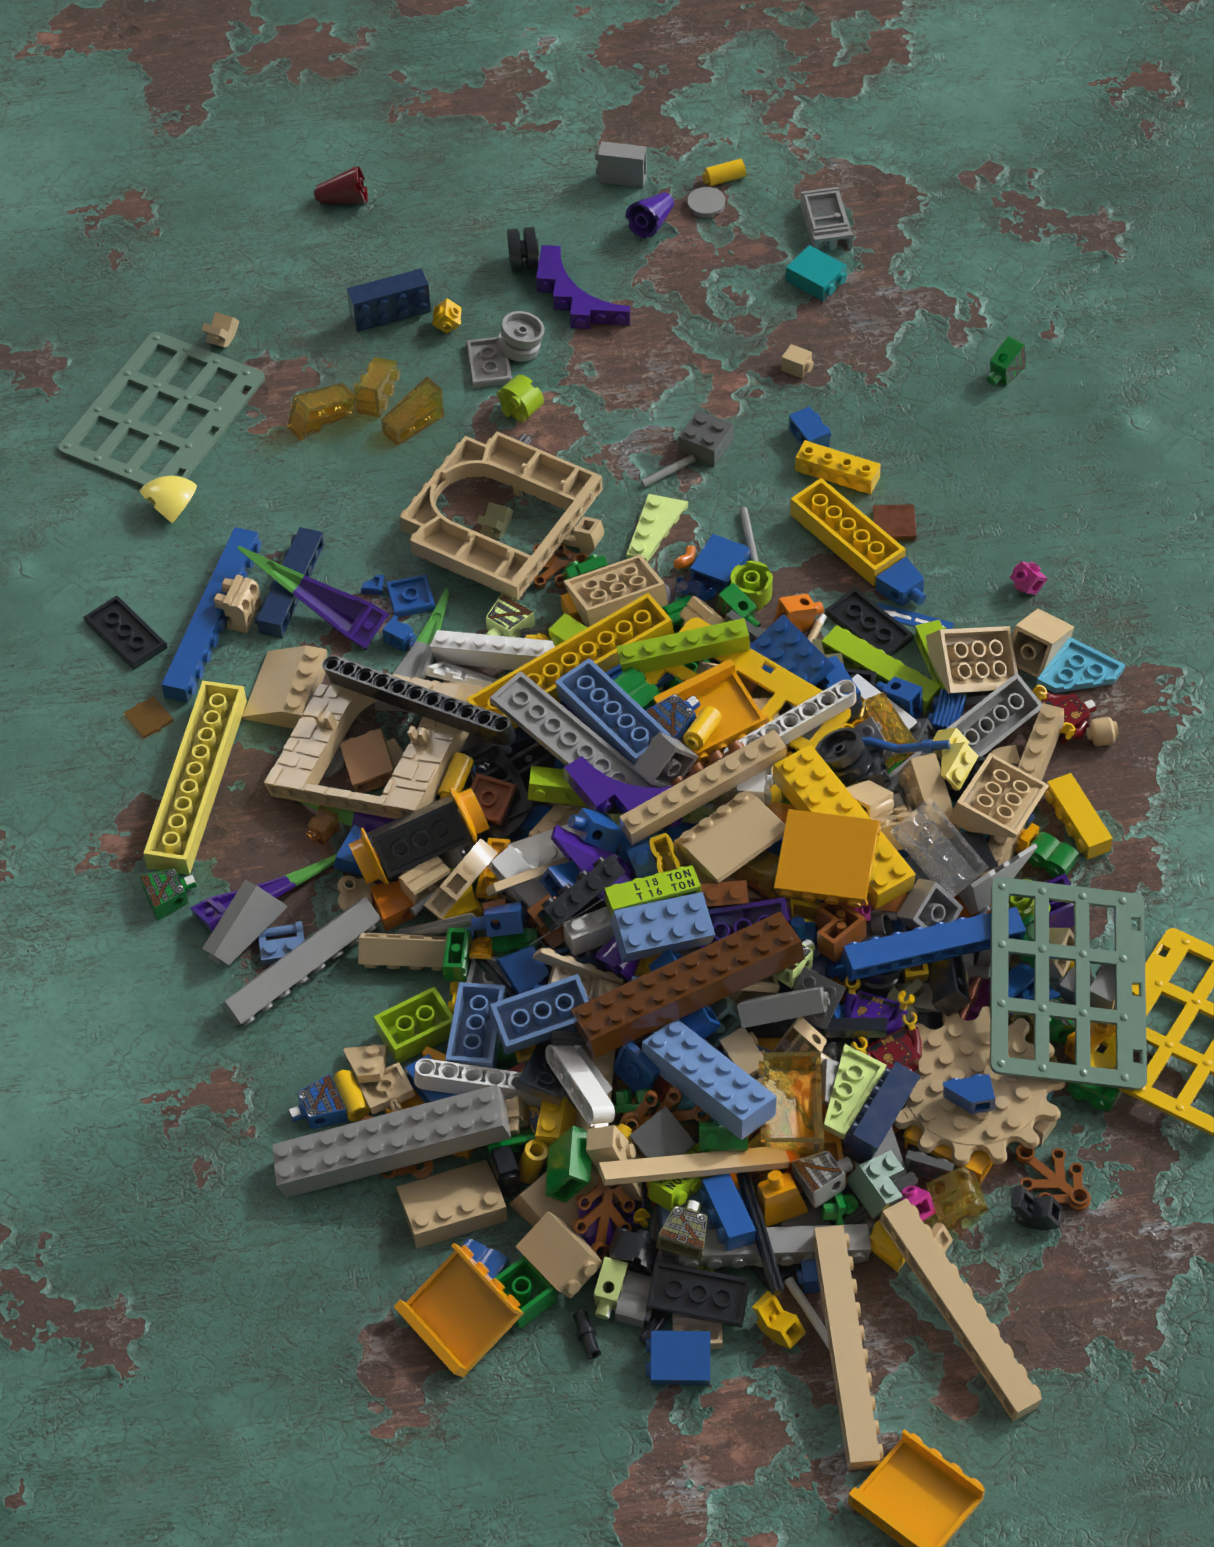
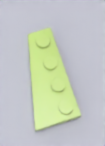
(654, 524)
(852, 1088)

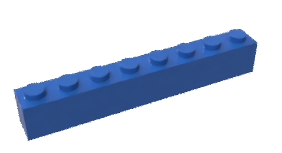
(924, 945)

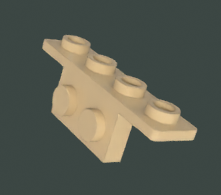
(568, 966)

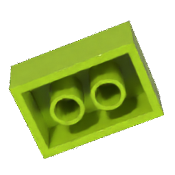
(414, 1025)

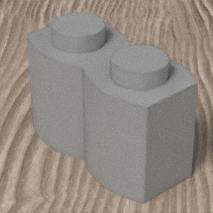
(633, 1300)

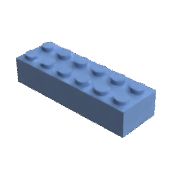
(608, 710)
(710, 1079)

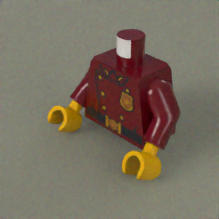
(1075, 712)
(900, 1046)

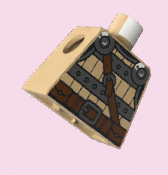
(801, 1038)

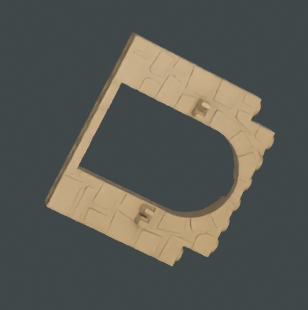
(475, 554)
(324, 728)

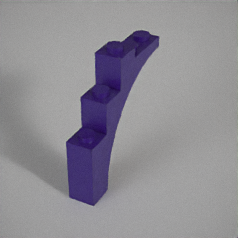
(569, 297)
(603, 792)

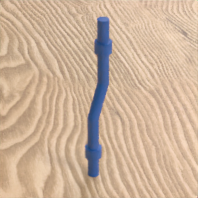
(925, 746)

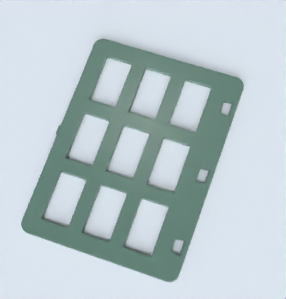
(190, 450)
(1129, 970)

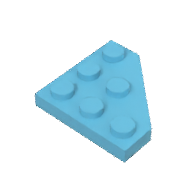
(1078, 668)

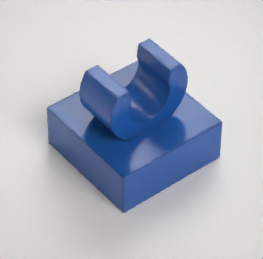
(836, 969)

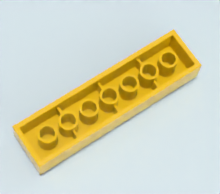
(815, 788)

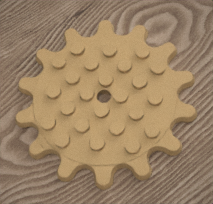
(960, 1052)

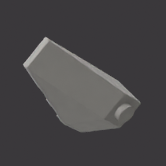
(978, 894)

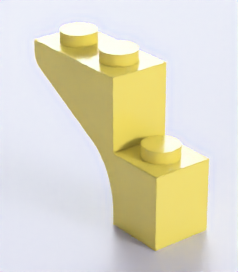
(957, 760)

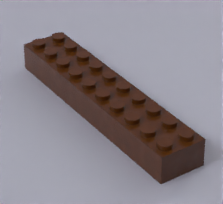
(687, 984)

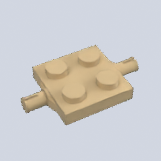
(388, 1092)

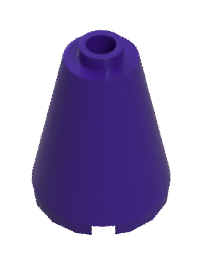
(649, 214)
(609, 957)

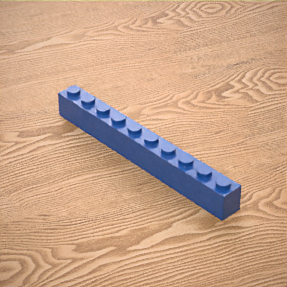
(208, 620)

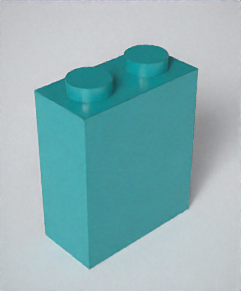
(816, 273)

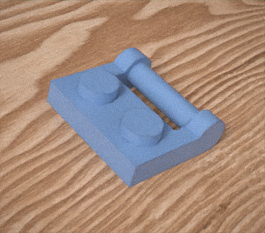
(275, 949)

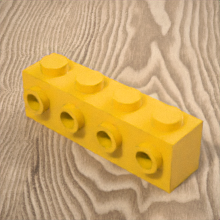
(837, 467)
(1078, 816)

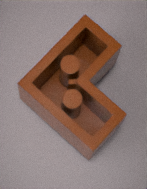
(838, 928)
(552, 939)

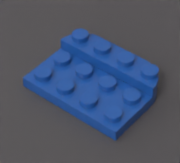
(793, 651)

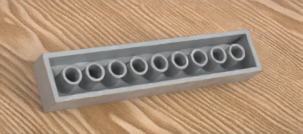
(987, 722)
(391, 1141)

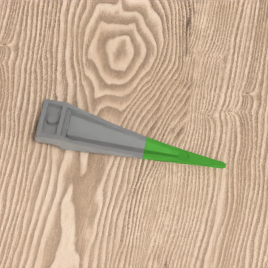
(420, 654)

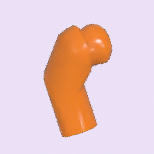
(686, 560)

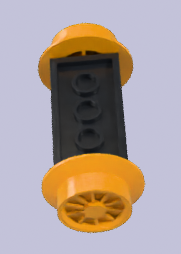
(419, 836)

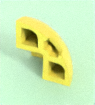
(169, 495)

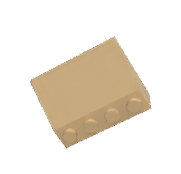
(613, 587)
(972, 658)
(285, 685)
(998, 799)
(730, 836)
(452, 1203)

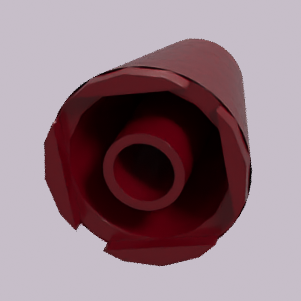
(343, 188)

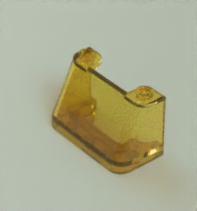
(798, 1117)

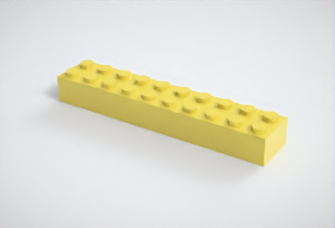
(195, 777)

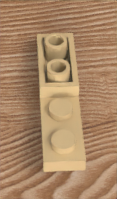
(460, 879)

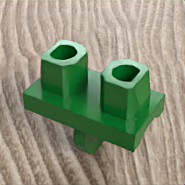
(625, 1104)
(837, 1206)

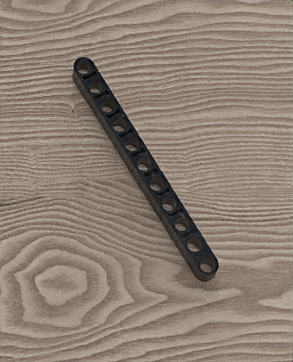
(420, 700)

